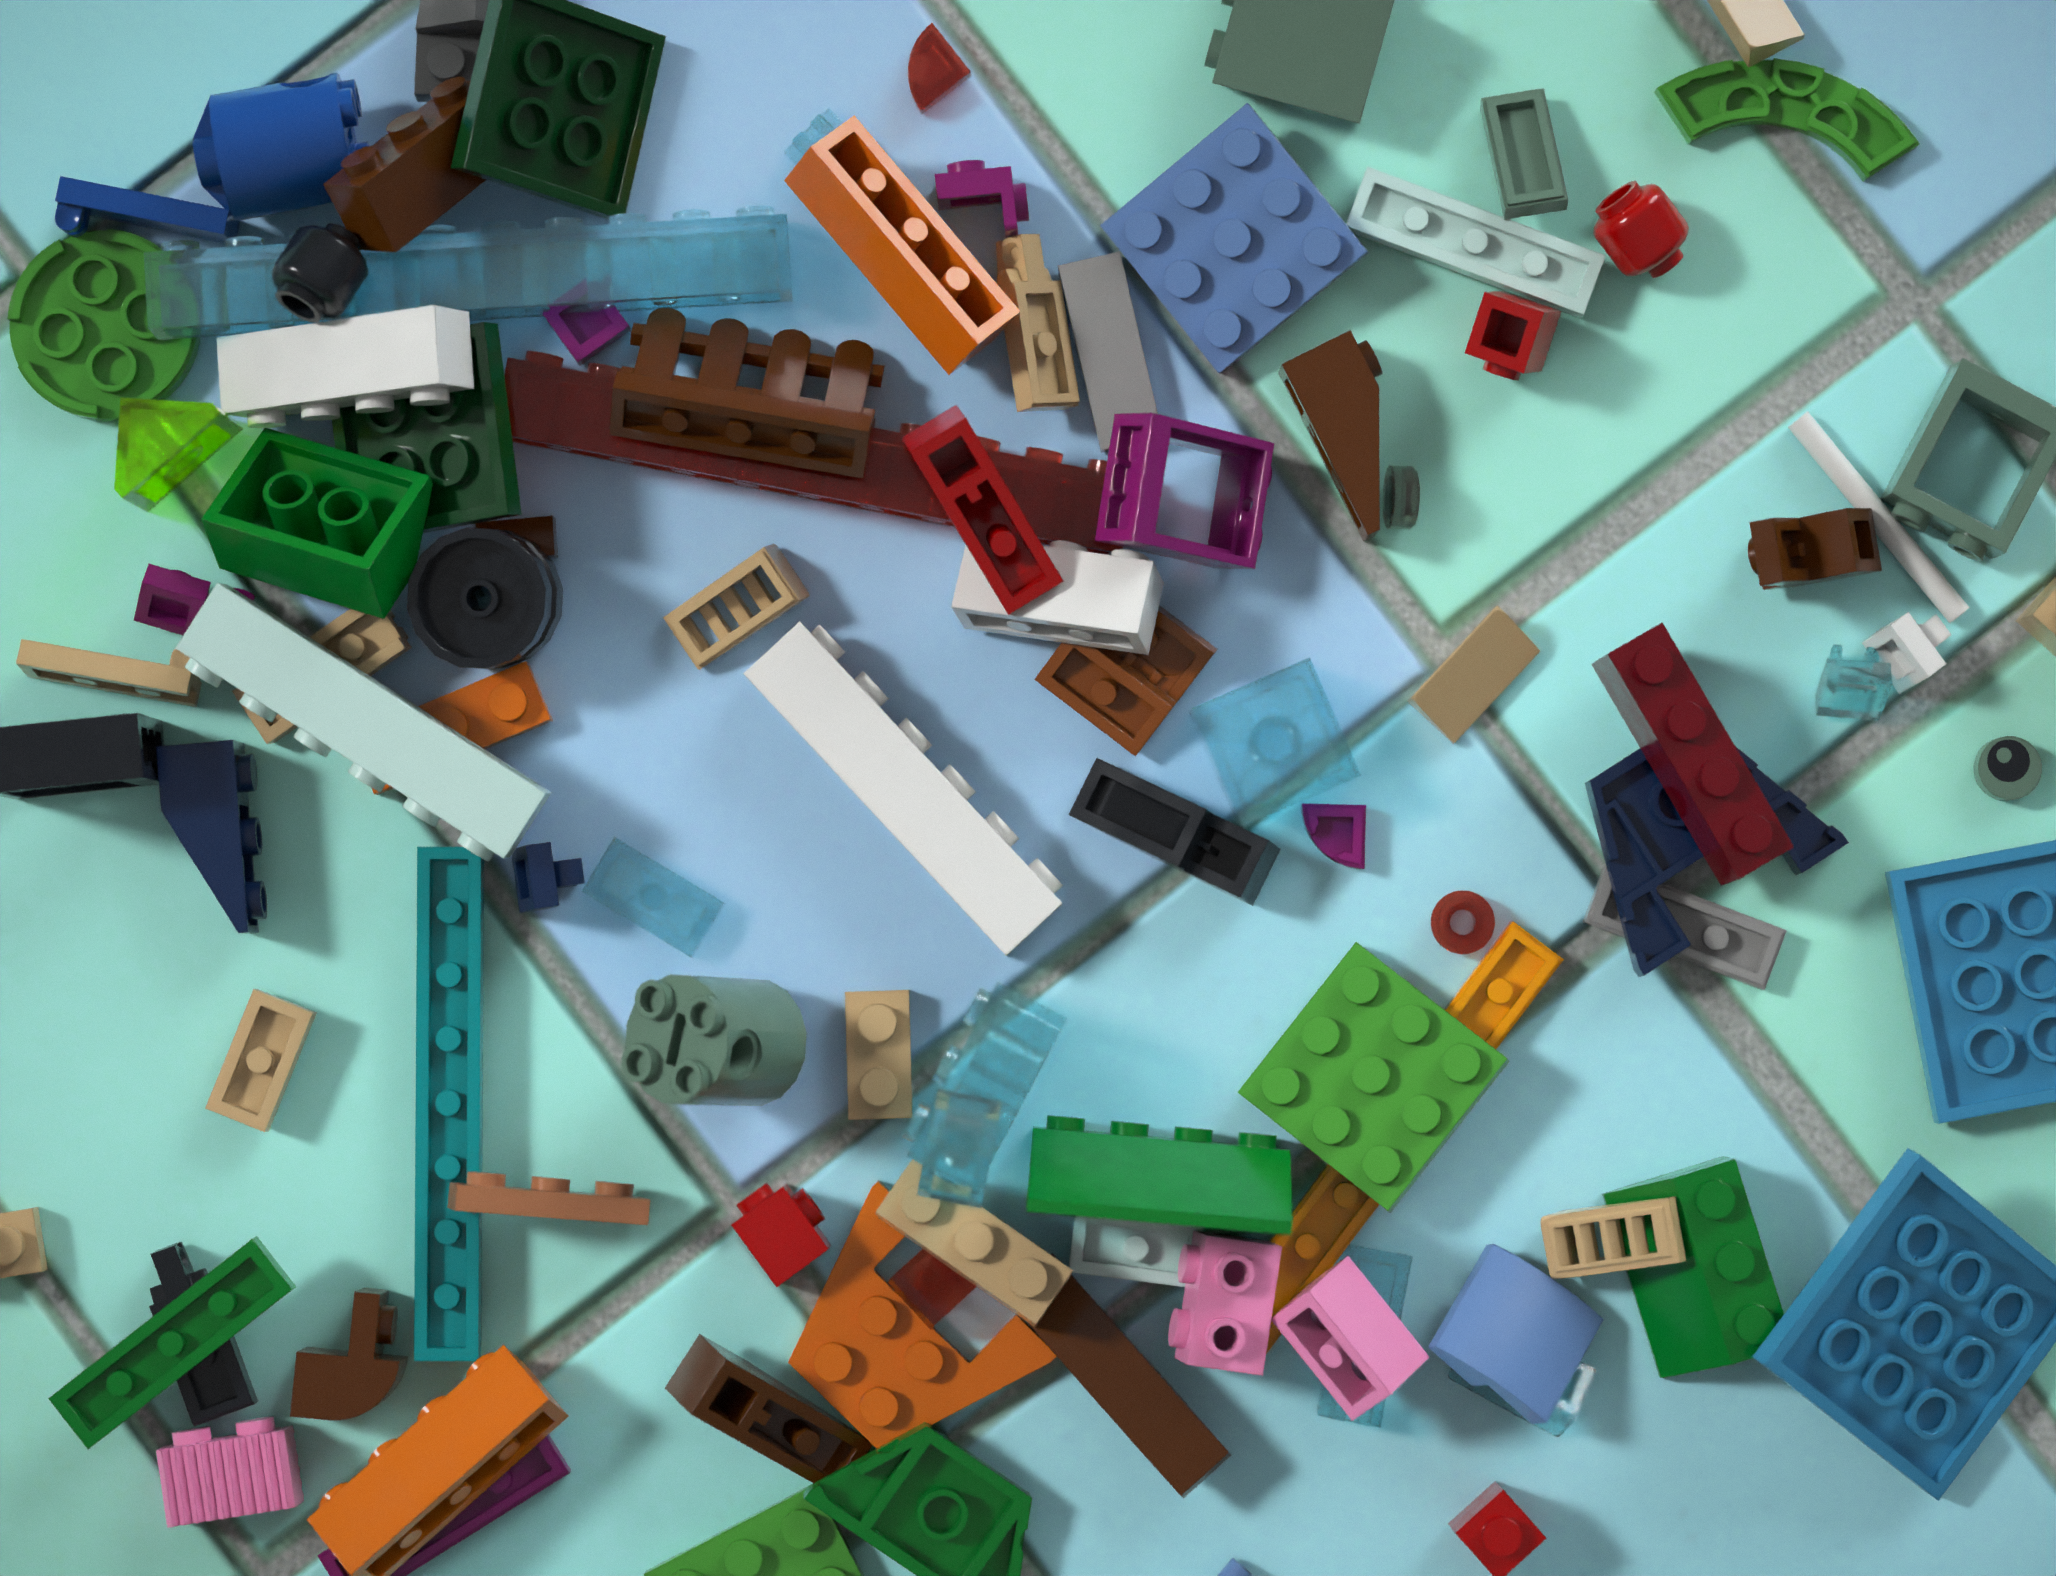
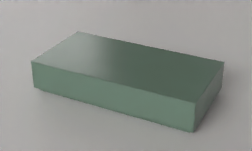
(1524, 153)

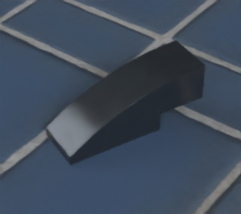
(1175, 831)

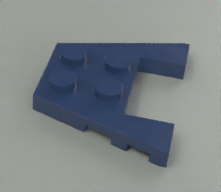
(1649, 844)

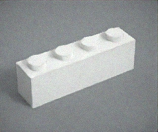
(346, 364)

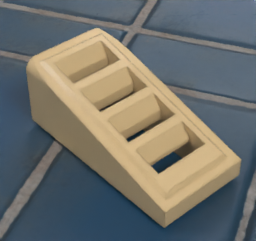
(782, 577)
(1573, 1245)

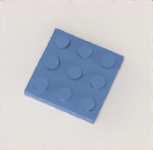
(1234, 238)

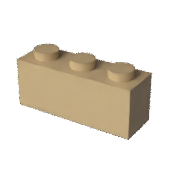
(976, 1247)

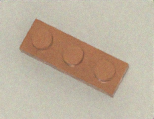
(548, 1199)

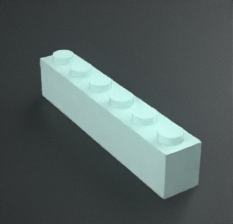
(363, 721)

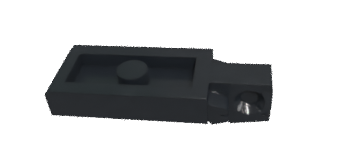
(220, 1380)

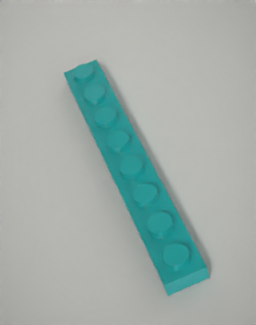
(448, 1102)

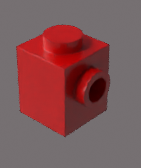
(1512, 334)
(781, 1230)

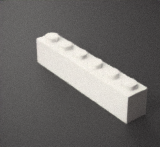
(904, 788)

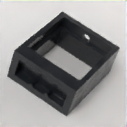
(79, 755)

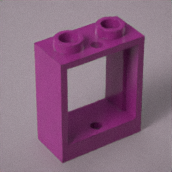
(1136, 481)

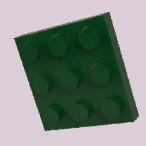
(559, 103)
(457, 443)

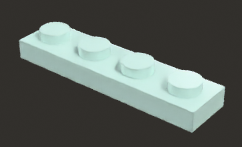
(1475, 242)

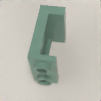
(1302, 51)

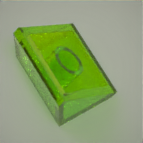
(164, 445)

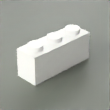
(1099, 605)

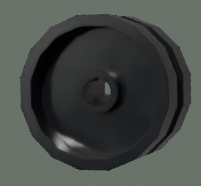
(447, 591)

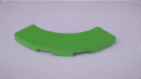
(1792, 98)

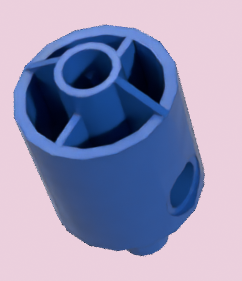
(276, 144)

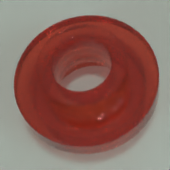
(1482, 922)

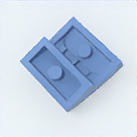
(1516, 1333)

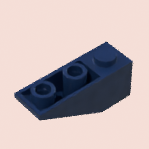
(208, 809)

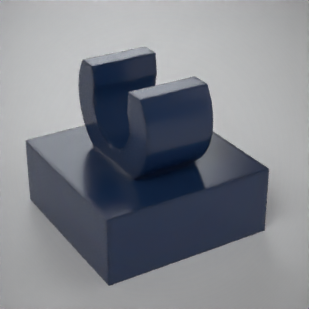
(540, 877)

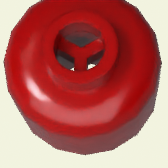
(1641, 230)

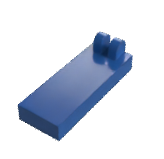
(82, 199)

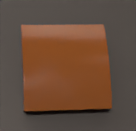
(1128, 691)

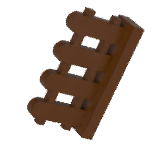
(740, 420)

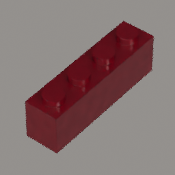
(1692, 755)

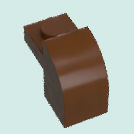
(1814, 548)
(351, 1382)

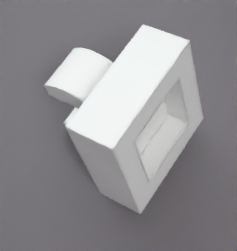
(1910, 649)

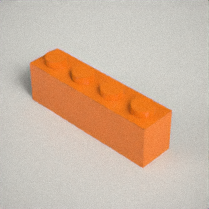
(901, 245)
(437, 1466)

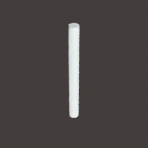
(1886, 526)

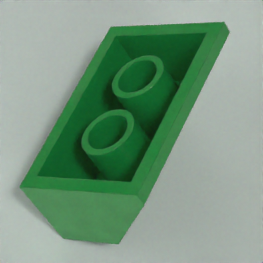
(320, 522)
(1723, 1296)

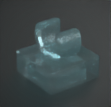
(1852, 686)

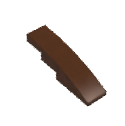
(1130, 1389)

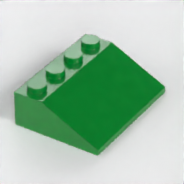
(1160, 1178)

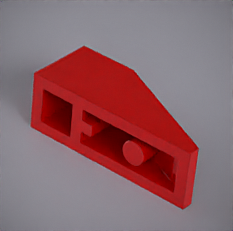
(982, 509)

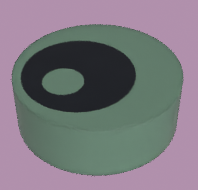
(2007, 768)

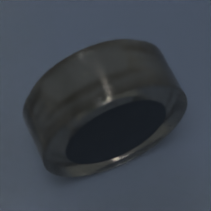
(1401, 497)

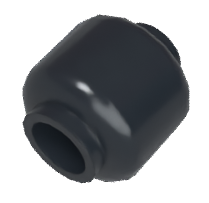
(319, 272)

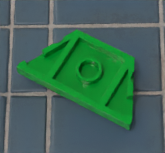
(930, 1506)

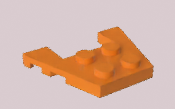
(882, 1360)

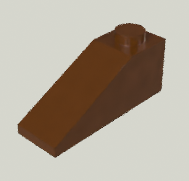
(1340, 409)
(763, 1412)

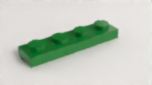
(172, 1342)

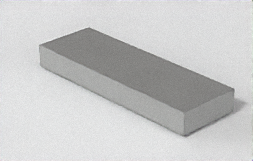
(1106, 341)
(1719, 936)

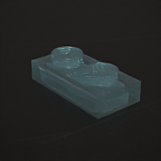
(653, 897)

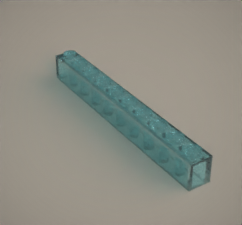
(492, 272)

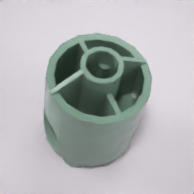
(714, 1041)

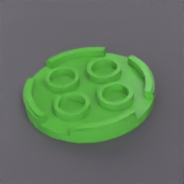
(86, 330)

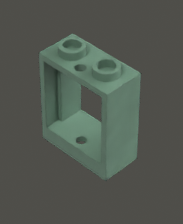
(2002, 402)

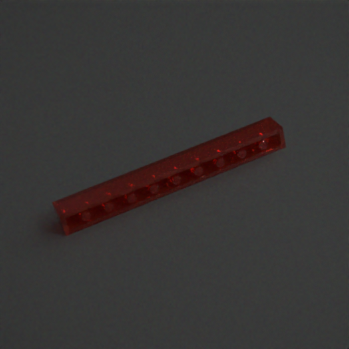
(573, 411)

